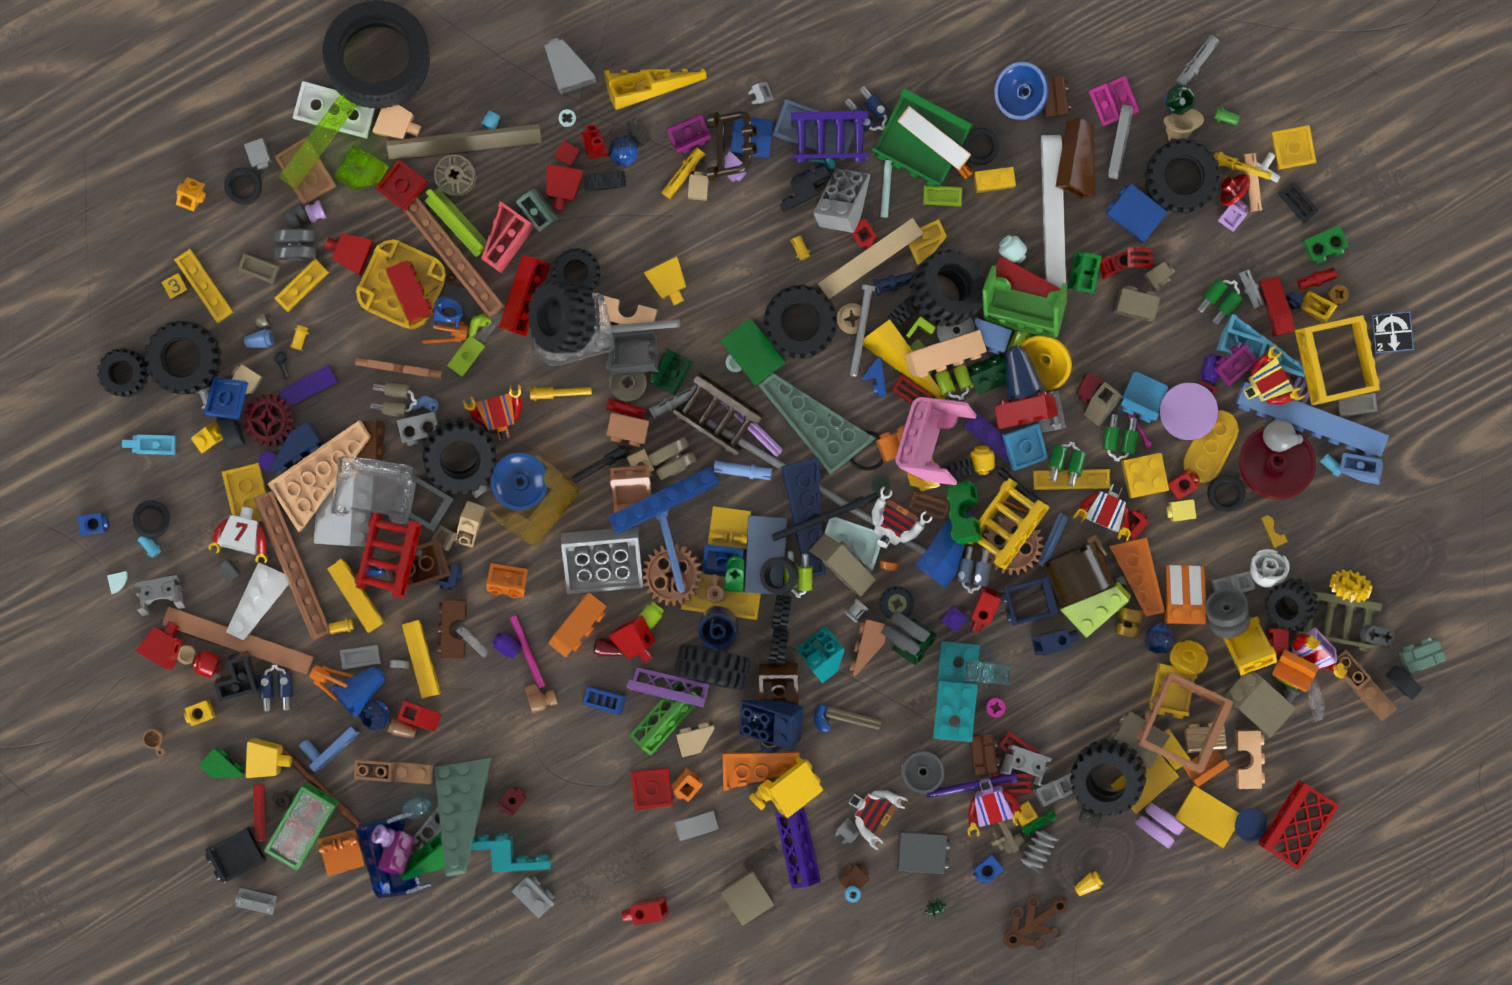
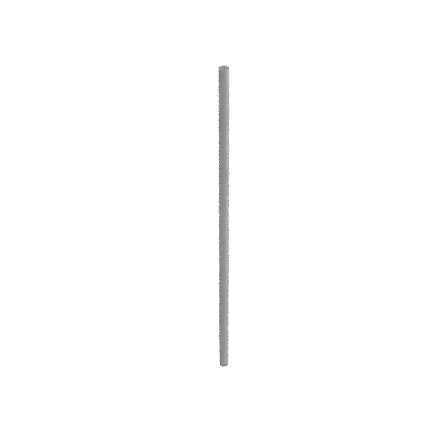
(825, 492)

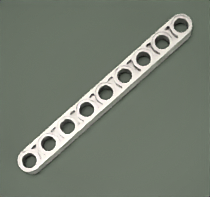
(1053, 211)

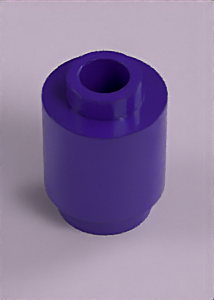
(1207, 372)
(506, 644)

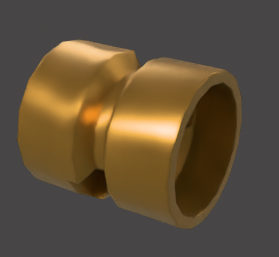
(1131, 616)

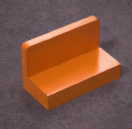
(1295, 670)
(1214, 765)

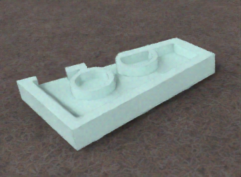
(859, 539)

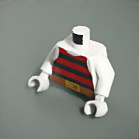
(894, 522)
(874, 813)

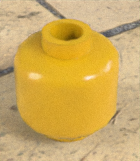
(983, 459)

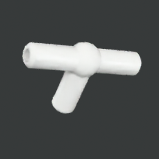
(1266, 163)

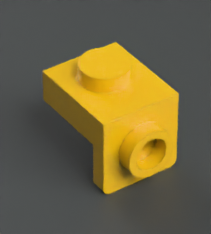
(207, 437)

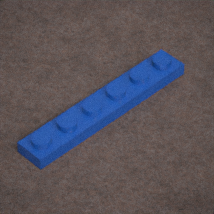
(663, 500)

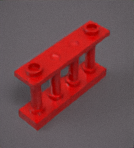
(402, 568)

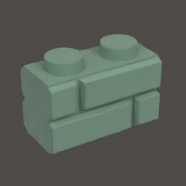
(537, 209)
(1422, 655)

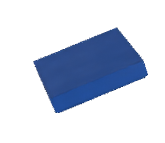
(226, 398)

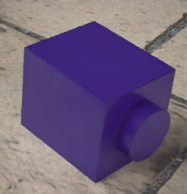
(953, 618)

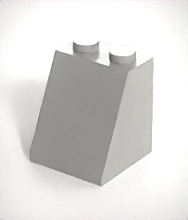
(567, 67)

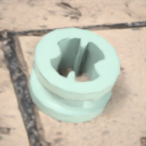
(567, 112)

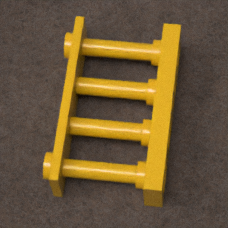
(1025, 525)

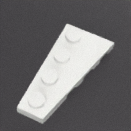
(261, 593)

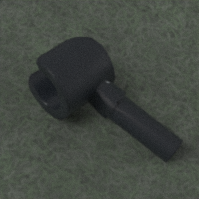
(279, 359)

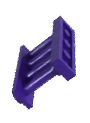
(839, 118)

